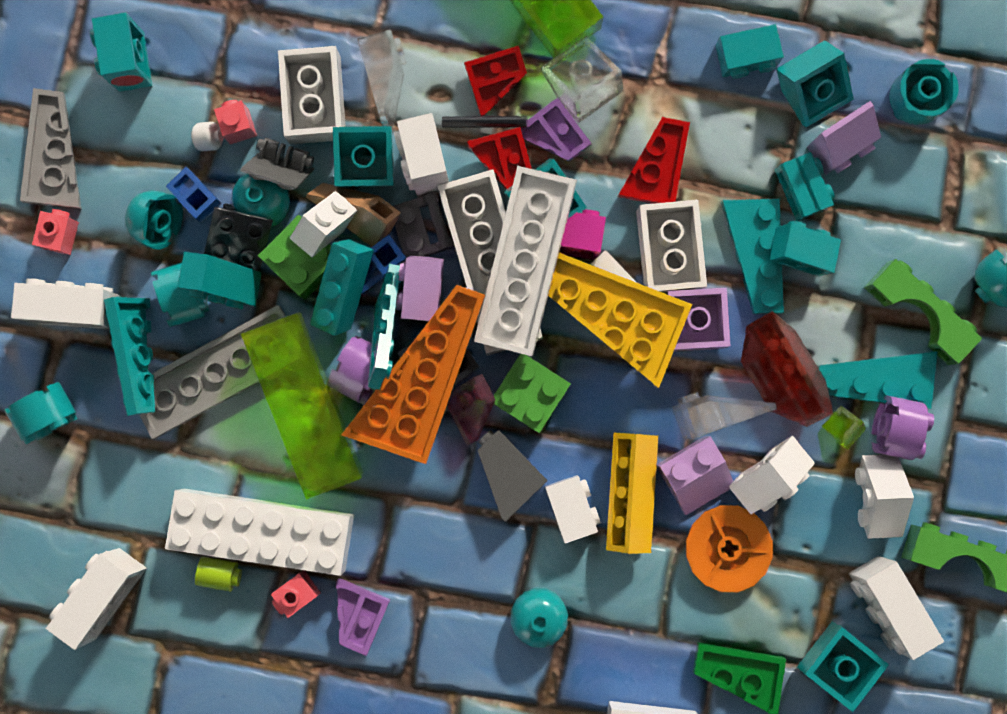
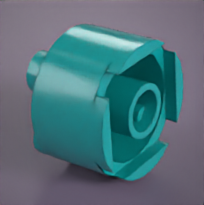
(923, 92)
(176, 300)
(41, 413)

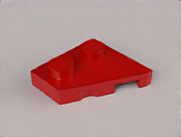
(494, 76)
(502, 154)

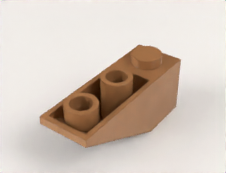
(373, 216)

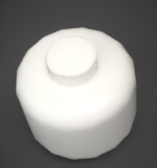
(206, 136)

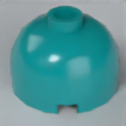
(260, 199)
(153, 218)
(992, 279)
(539, 617)

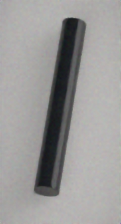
(484, 121)

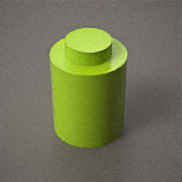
(217, 574)

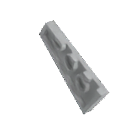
(49, 154)

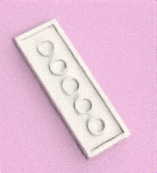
(525, 260)

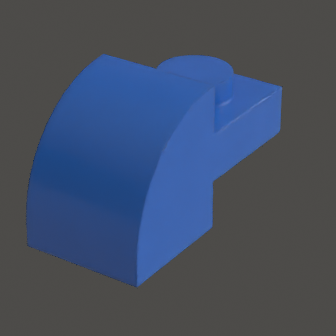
(193, 194)
(384, 252)

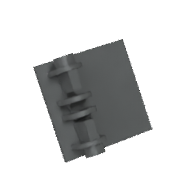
(273, 167)

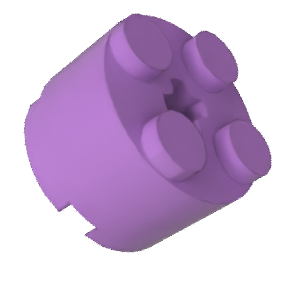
(353, 371)
(901, 428)

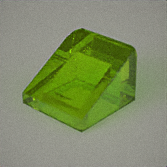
(844, 427)

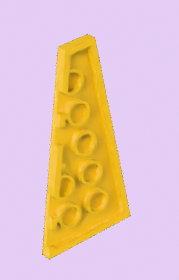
(622, 313)

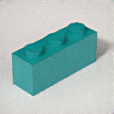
(219, 280)
(341, 286)

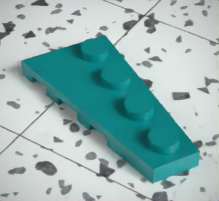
(753, 230)
(383, 328)
(129, 341)
(873, 379)

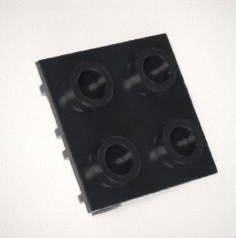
(237, 237)

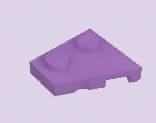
(556, 132)
(358, 615)

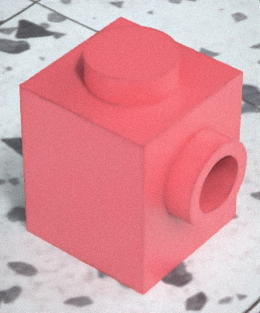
(235, 121)
(55, 231)
(294, 594)

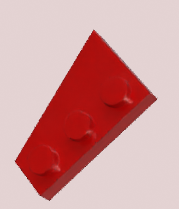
(660, 164)

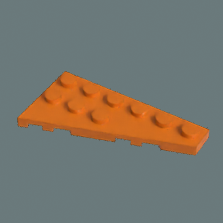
(411, 403)

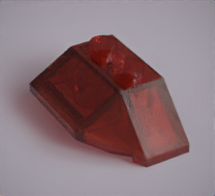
(785, 371)

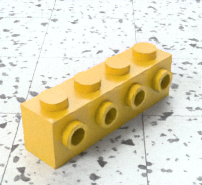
(632, 493)

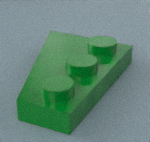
(744, 673)

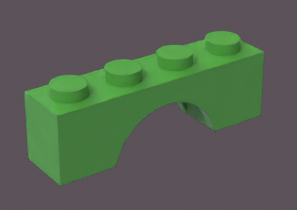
(949, 333)
(934, 549)

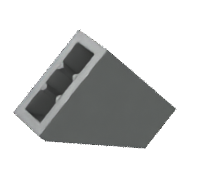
(508, 473)

